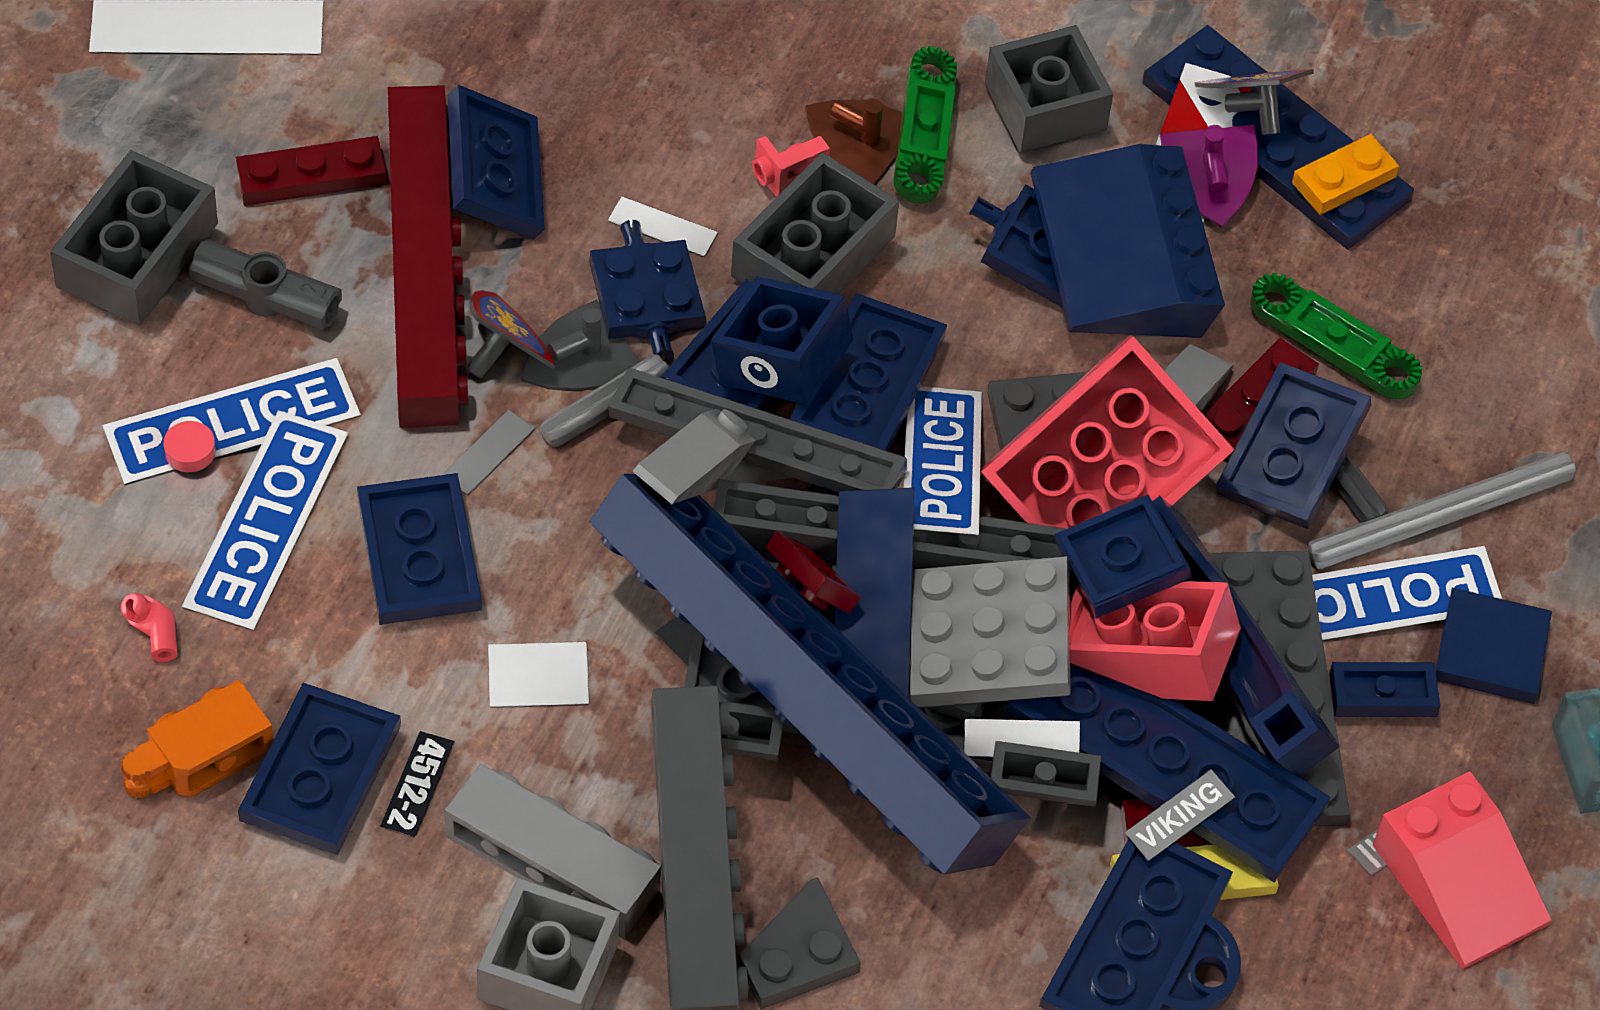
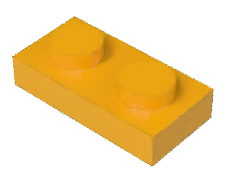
(1345, 174)

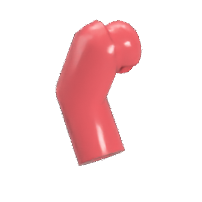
(155, 621)

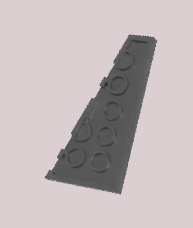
(1282, 601)

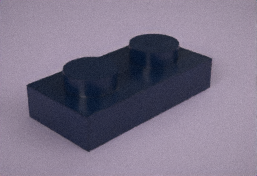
(1384, 689)

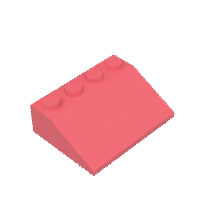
(1106, 444)

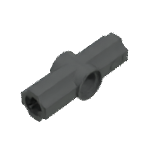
(265, 284)

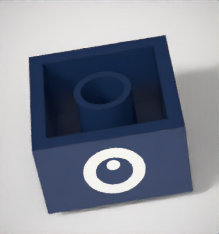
(782, 340)

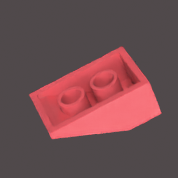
(1161, 644)
(1462, 869)

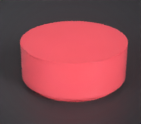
(189, 446)

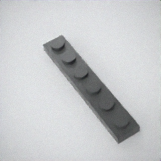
(779, 443)

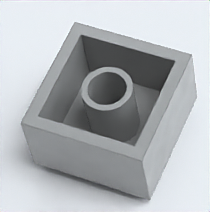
(547, 951)

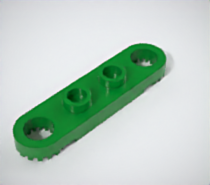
(925, 125)
(1336, 336)

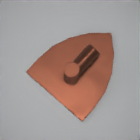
(858, 134)

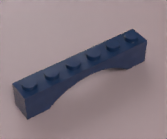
(1255, 670)

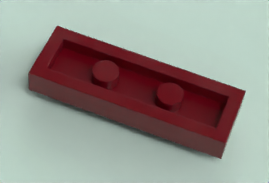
(311, 170)
(1235, 407)

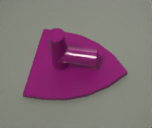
(1220, 167)

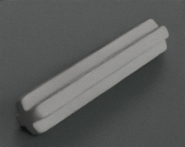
(593, 406)

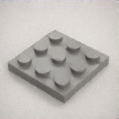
(990, 632)

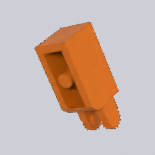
(199, 744)

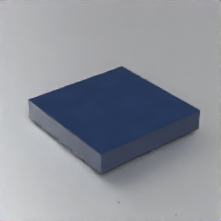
(1123, 556)
(1493, 645)

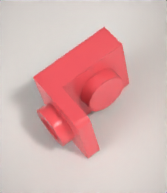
(782, 168)

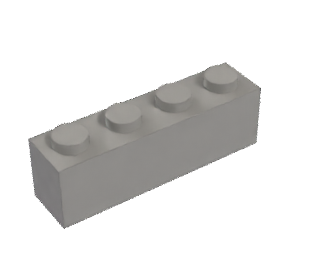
(549, 846)

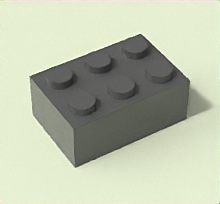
(817, 230)
(134, 237)

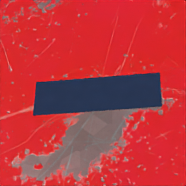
(877, 564)

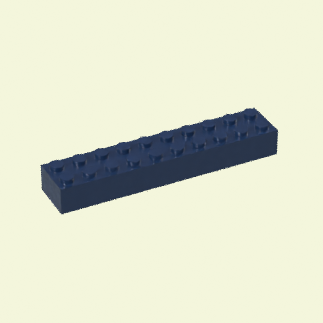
(812, 676)

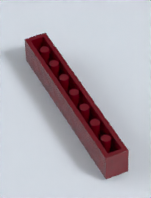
(424, 260)

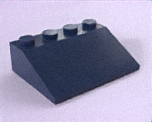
(1128, 243)

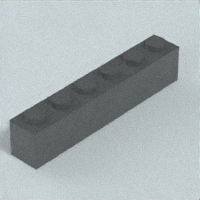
(695, 849)

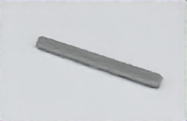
(1440, 510)

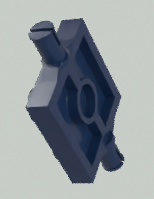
(1019, 244)
(647, 289)

